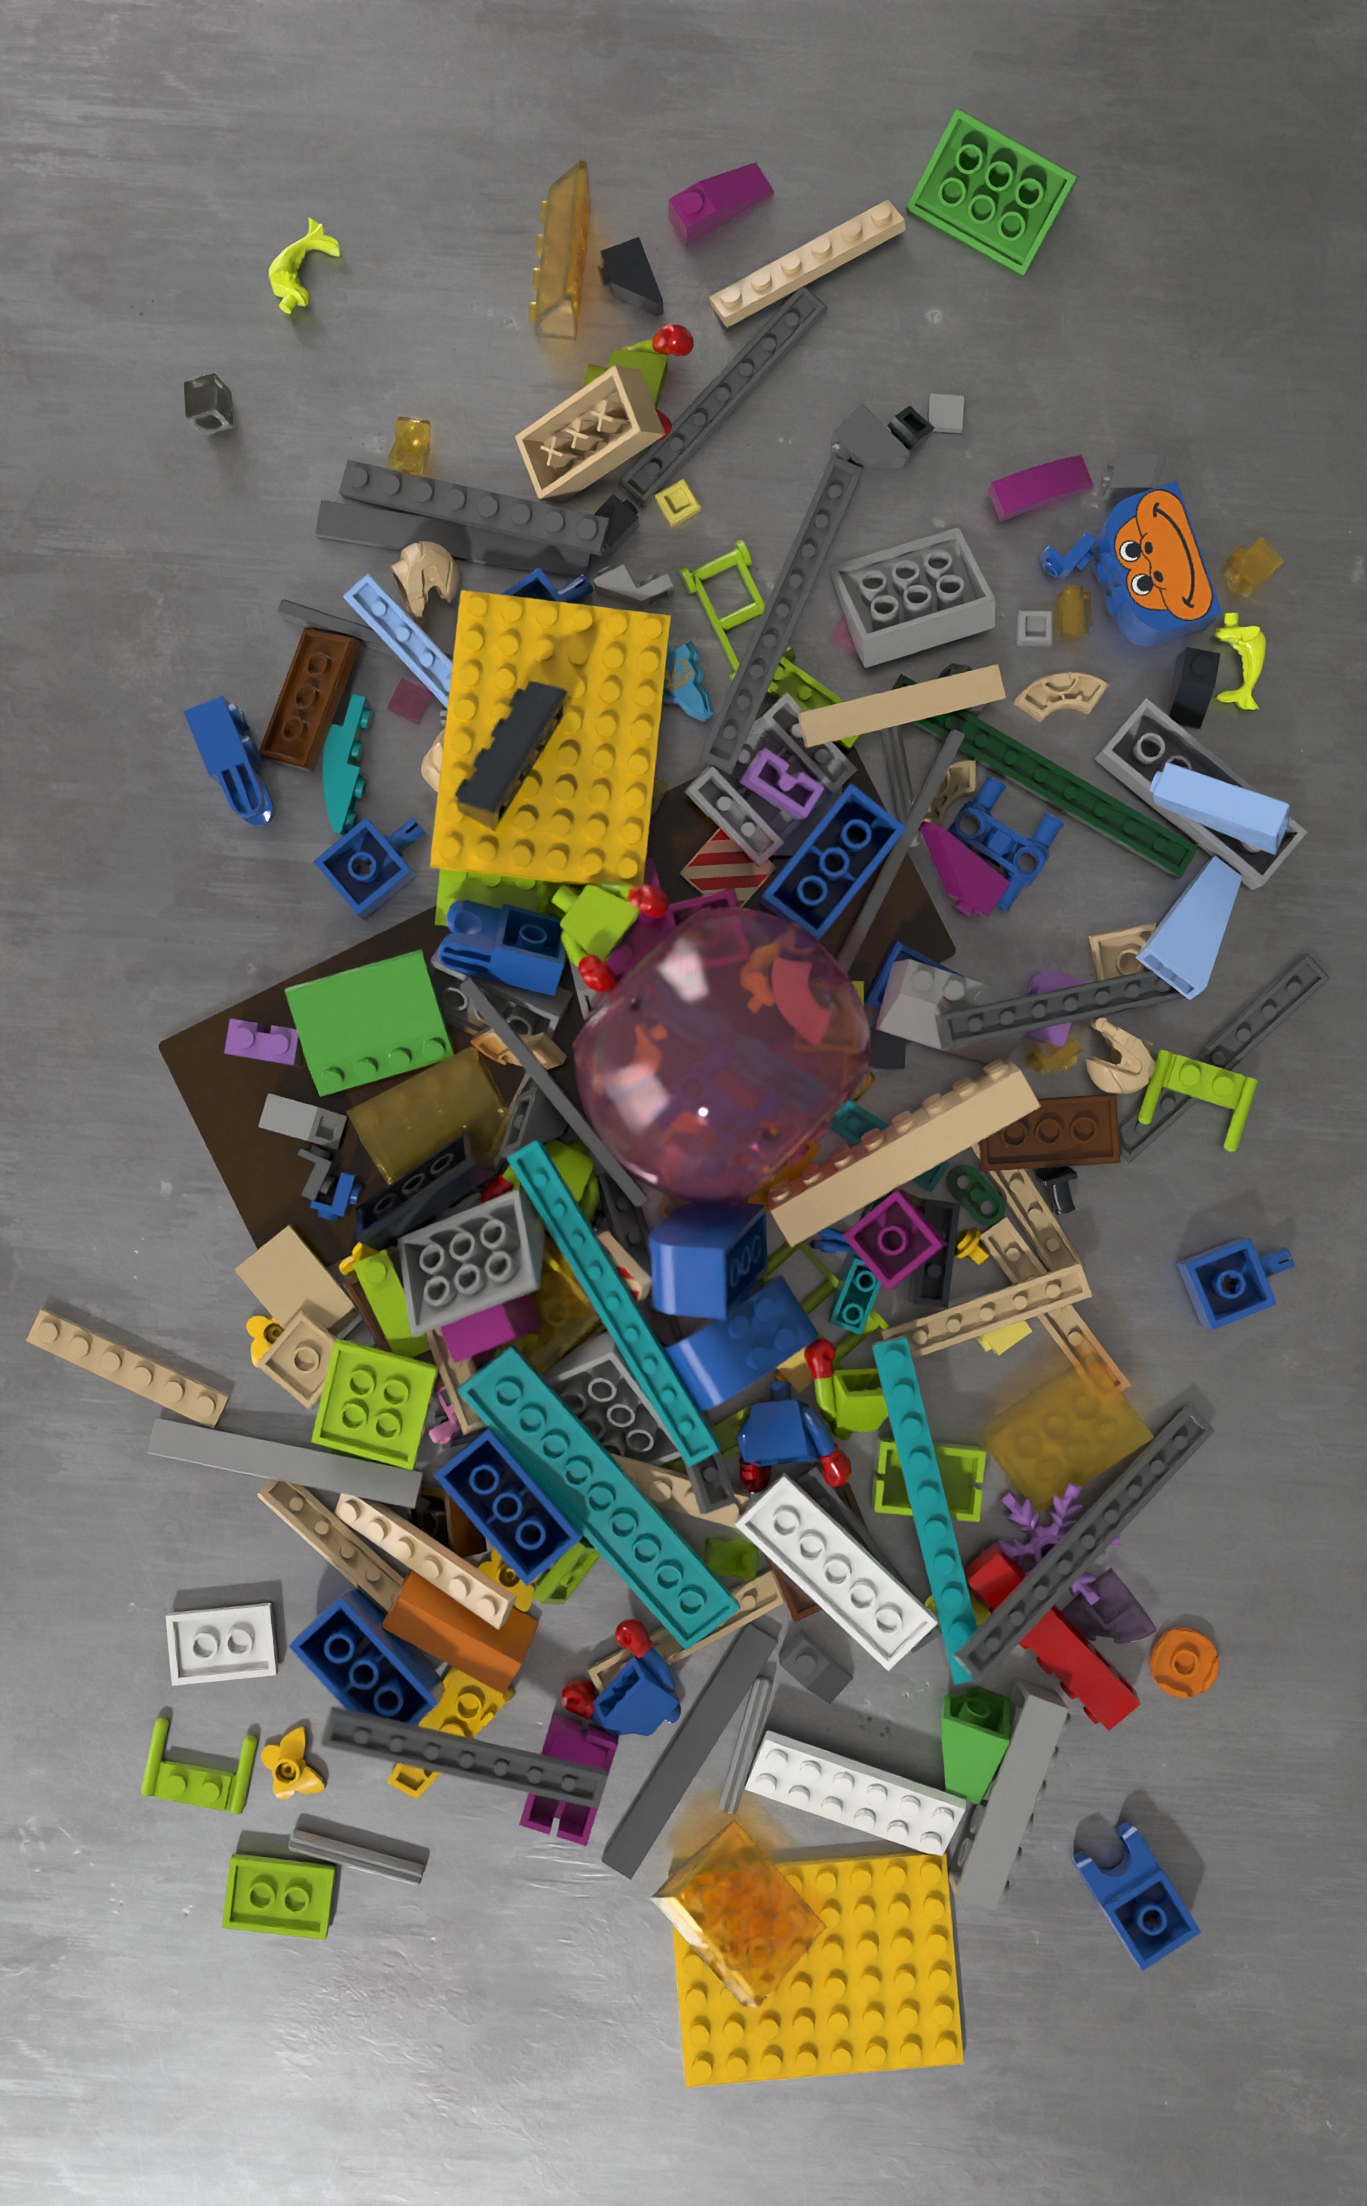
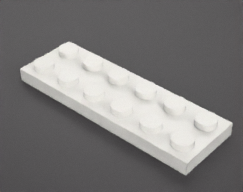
(836, 1571)
(854, 1794)

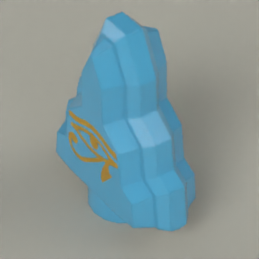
(684, 682)

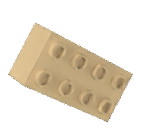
(589, 434)

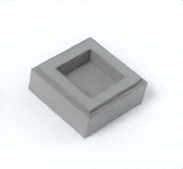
(946, 412)
(1034, 628)

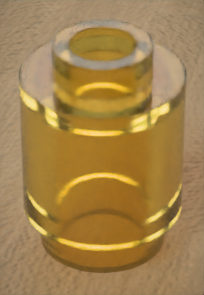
(1074, 612)

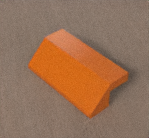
(458, 1635)

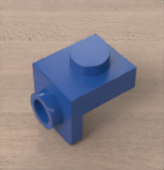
(1078, 557)
(347, 1193)

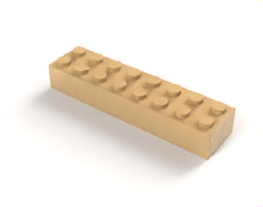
(901, 1150)

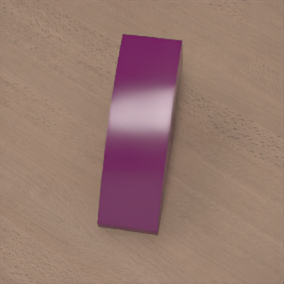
(1039, 487)

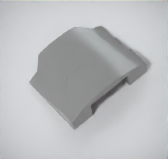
(749, 818)

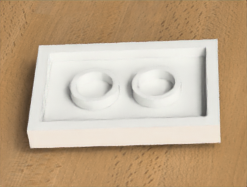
(222, 1644)

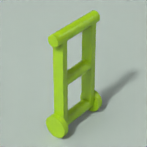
(692, 582)
(820, 1294)

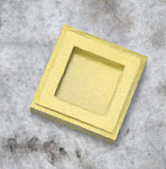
(677, 502)

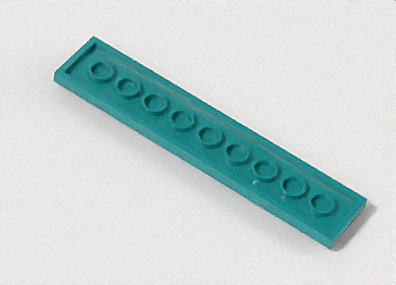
(598, 1496)

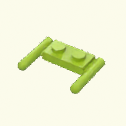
(1203, 1083)
(195, 1783)

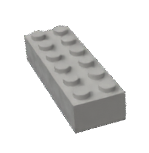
(1151, 741)
(997, 1825)

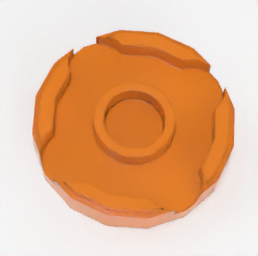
(1183, 1662)

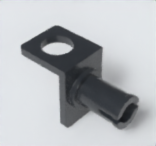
(1057, 1181)

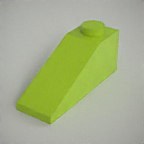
(389, 1304)

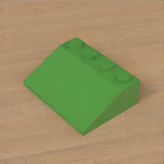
(992, 191)
(370, 1022)

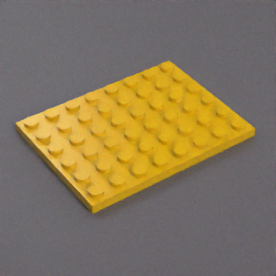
(592, 788)
(859, 2000)

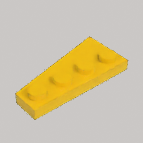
(462, 1711)

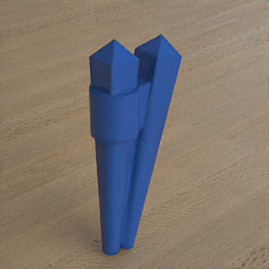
(831, 1241)

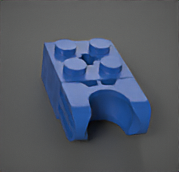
(232, 758)
(504, 945)
(1132, 1890)

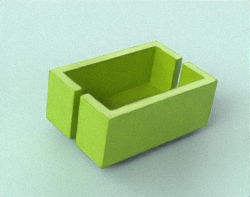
(956, 1467)

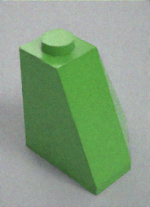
(973, 1740)

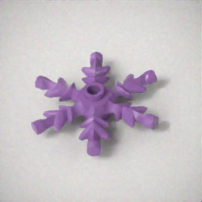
(1041, 1536)

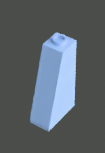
(1222, 806)
(1191, 932)

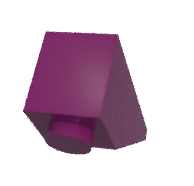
(717, 200)
(963, 873)

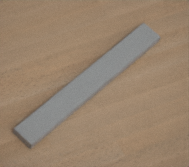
(285, 1463)

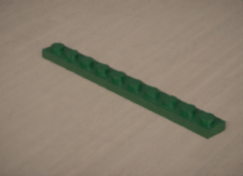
(1062, 789)

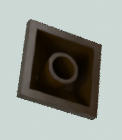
(446, 1522)

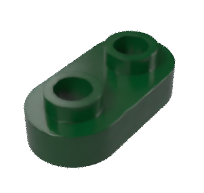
(975, 1194)

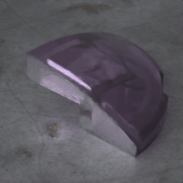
(1113, 1615)

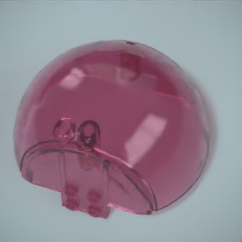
(733, 1038)

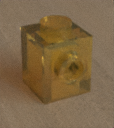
(1251, 567)

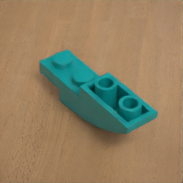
(341, 779)
(855, 1289)

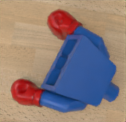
(786, 1434)
(637, 1696)

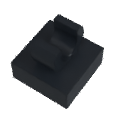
(910, 427)

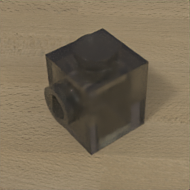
(208, 404)

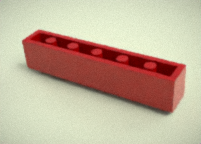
(1057, 1644)

